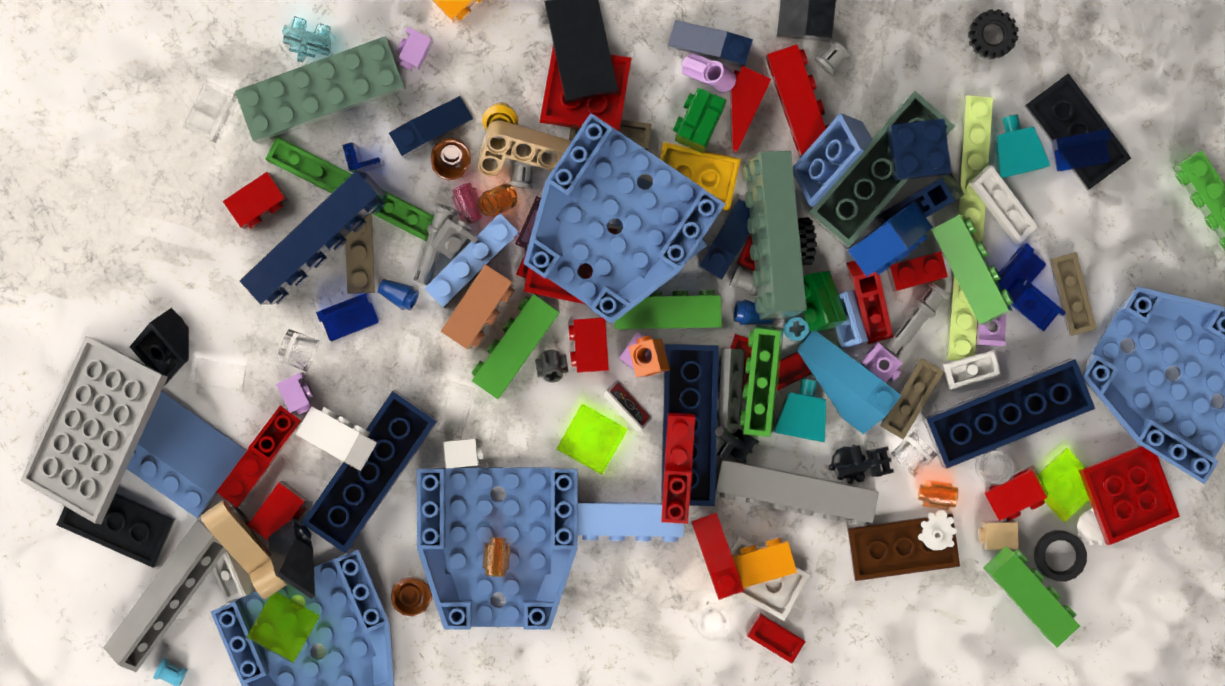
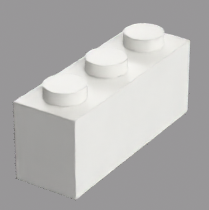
(337, 437)

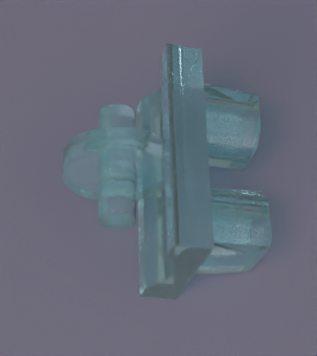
(306, 42)

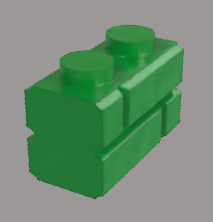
(700, 119)
(822, 302)

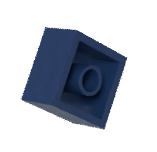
(919, 149)

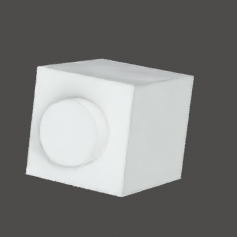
(462, 452)

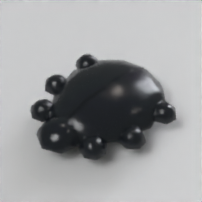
(842, 457)

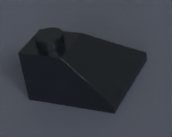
(164, 344)
(294, 557)

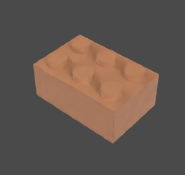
(478, 308)

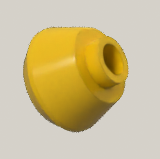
(499, 111)

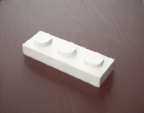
(1003, 204)

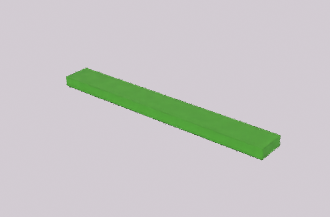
(331, 177)

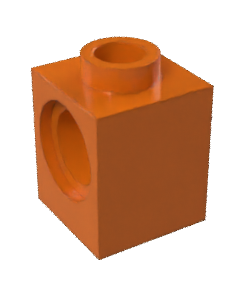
(659, 360)

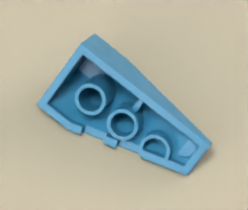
(854, 390)

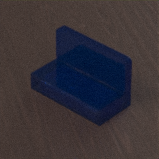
(1081, 150)
(355, 162)
(1022, 265)
(1033, 304)
(348, 317)

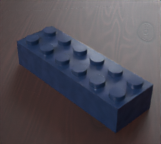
(314, 239)
(693, 389)
(1008, 413)
(356, 494)

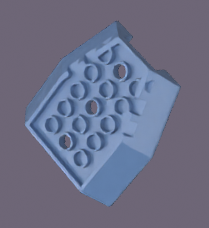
(599, 184)
(1162, 414)
(534, 517)
(349, 627)

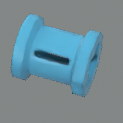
(791, 335)
(170, 673)

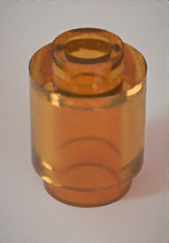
(497, 200)
(938, 494)
(496, 557)

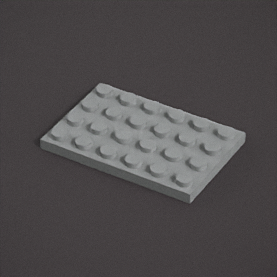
(93, 429)

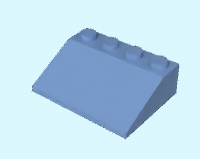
(183, 456)

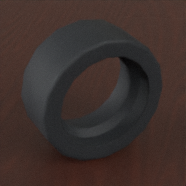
(1079, 564)

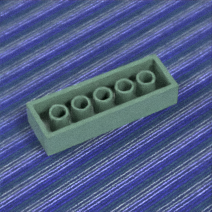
(320, 90)
(869, 181)
(774, 235)

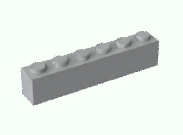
(796, 491)
(165, 598)

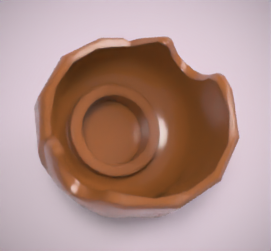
(450, 158)
(411, 596)

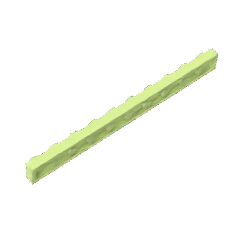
(973, 160)

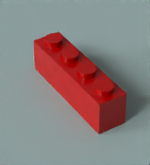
(797, 96)

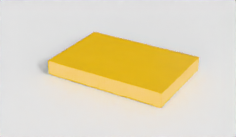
(707, 169)

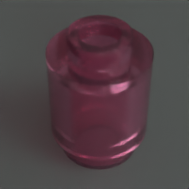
(466, 202)

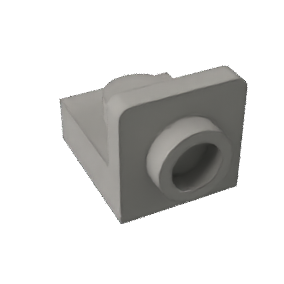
(452, 237)

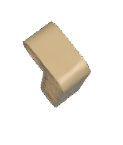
(510, 147)
(244, 547)

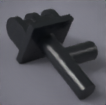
(735, 444)
(871, 463)

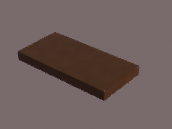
(896, 550)

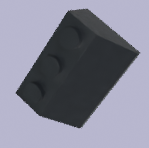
(806, 19)

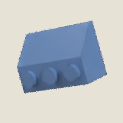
(830, 156)

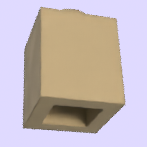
(998, 534)

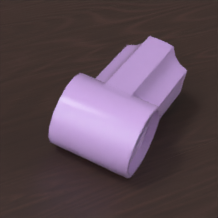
(708, 72)

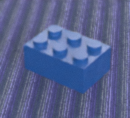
(891, 240)

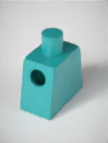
(1018, 149)
(803, 414)

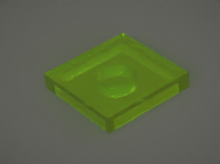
(592, 439)
(1064, 485)
(283, 627)

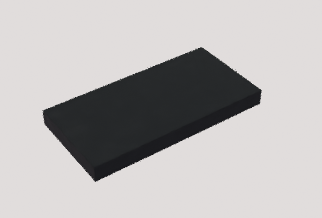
(581, 49)
(1067, 112)
(126, 528)

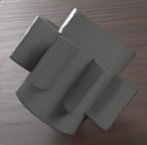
(551, 366)

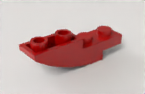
(259, 457)
(678, 468)

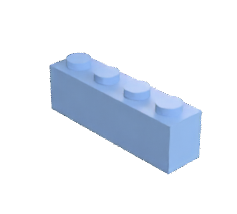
(471, 260)
(625, 519)

